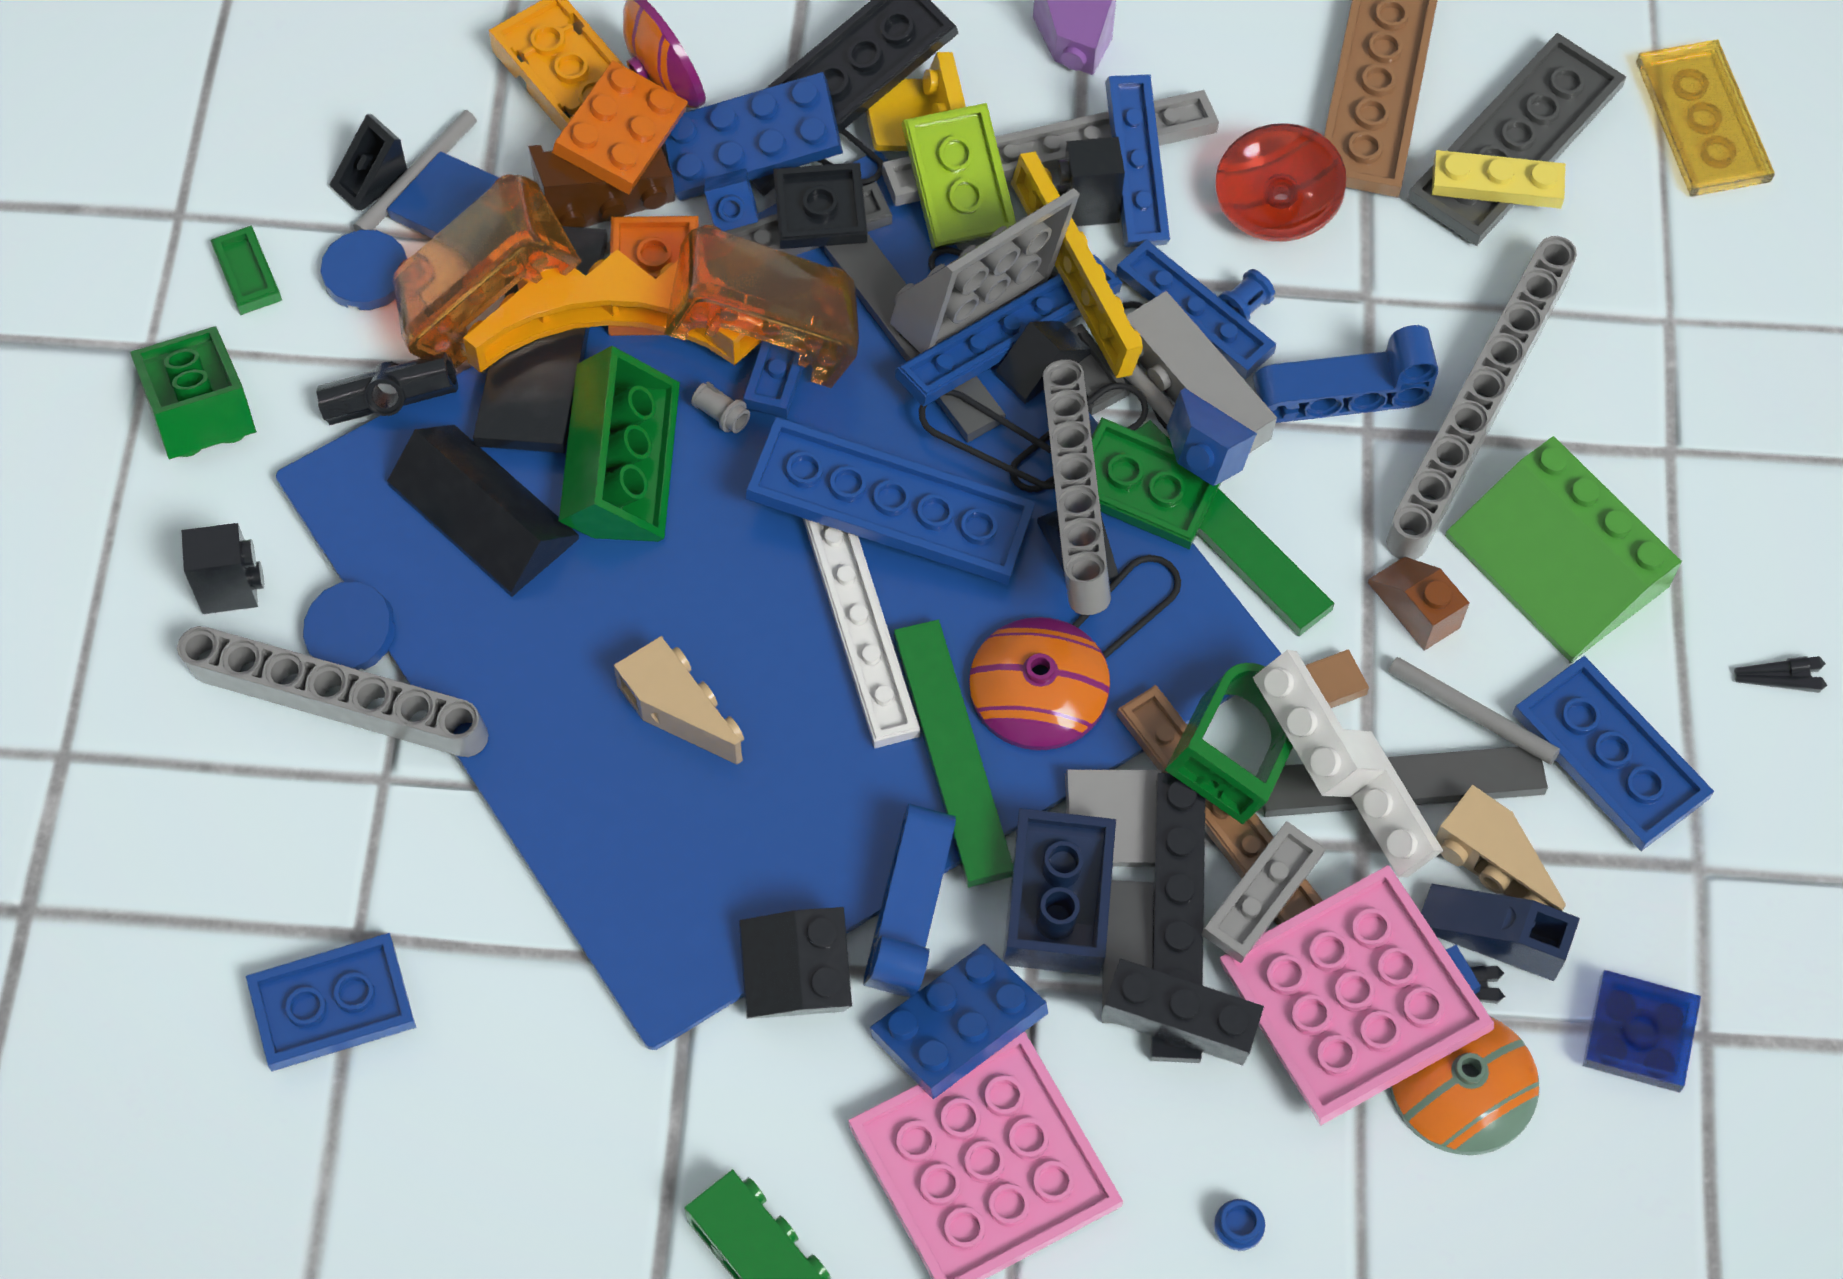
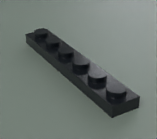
(1178, 895)

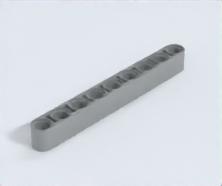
(1476, 411)

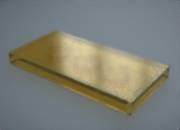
(1705, 118)

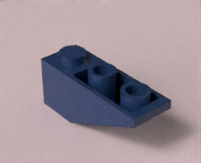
(1502, 927)

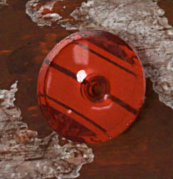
(1275, 162)

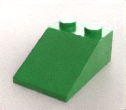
(193, 393)

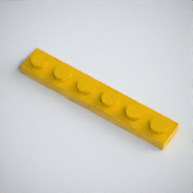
(1082, 273)

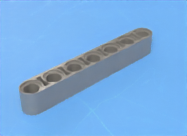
(1076, 488)
(347, 705)

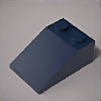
(1060, 892)

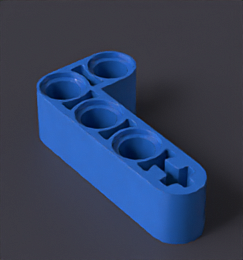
(1352, 383)
(909, 901)

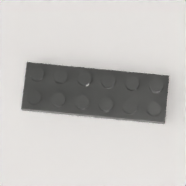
(1527, 120)

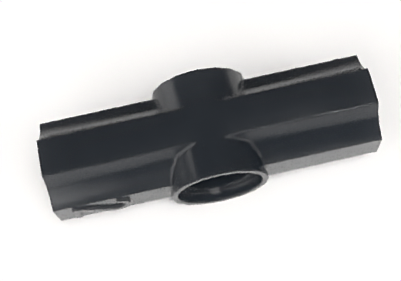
(361, 396)

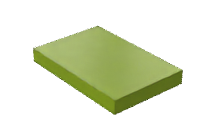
(958, 175)

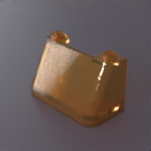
(475, 262)
(766, 297)

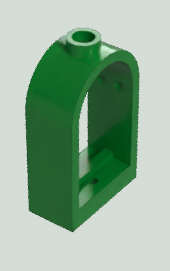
(1214, 773)

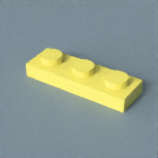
(1498, 179)

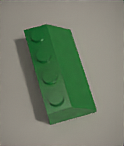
(619, 449)

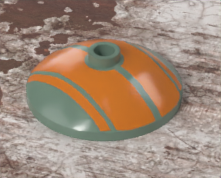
(1472, 1112)

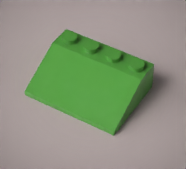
(1564, 549)

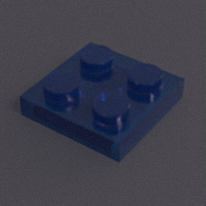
(1642, 1031)

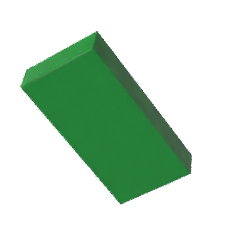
(246, 270)

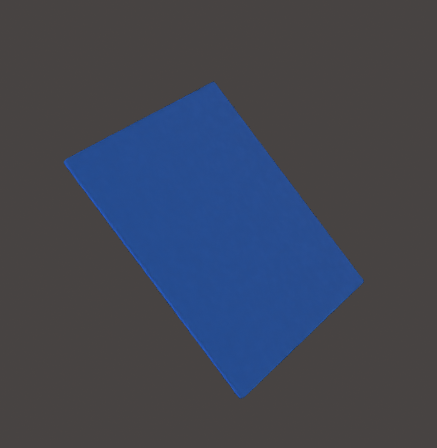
(656, 839)

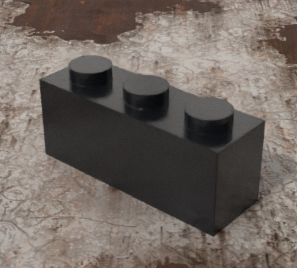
(1182, 1012)

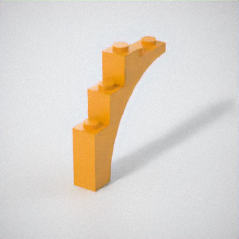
(610, 294)

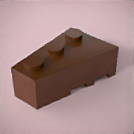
(586, 200)

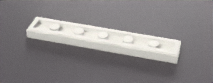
(863, 635)

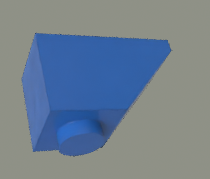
(1208, 439)

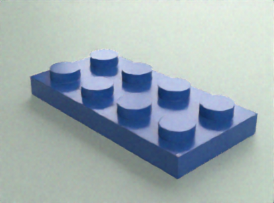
(755, 132)
(1613, 753)

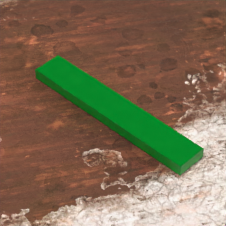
(1258, 559)
(953, 753)

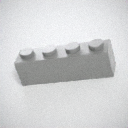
(1183, 357)

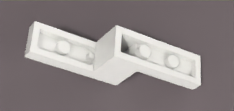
(1347, 763)

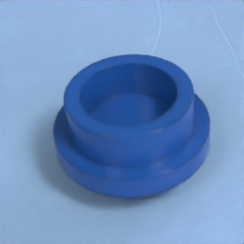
(1239, 1225)

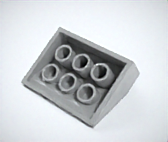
(984, 276)

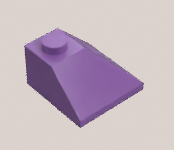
(1076, 30)

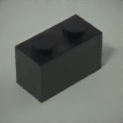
(1098, 174)
(221, 568)

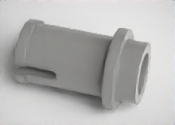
(729, 413)

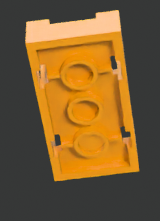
(558, 55)

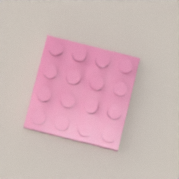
(1357, 994)
(986, 1166)

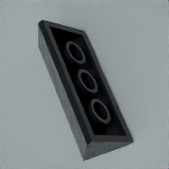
(479, 506)

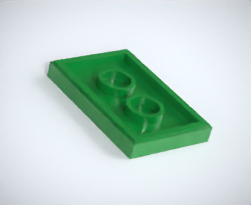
(1147, 486)

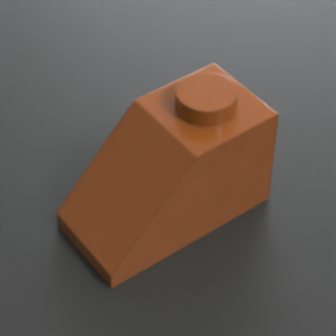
(1421, 599)

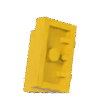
(913, 98)

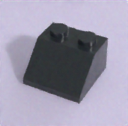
(795, 963)

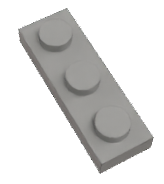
(1263, 892)

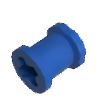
(1249, 293)

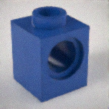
(731, 200)

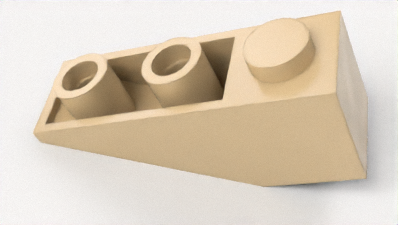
(668, 697)
(1496, 849)

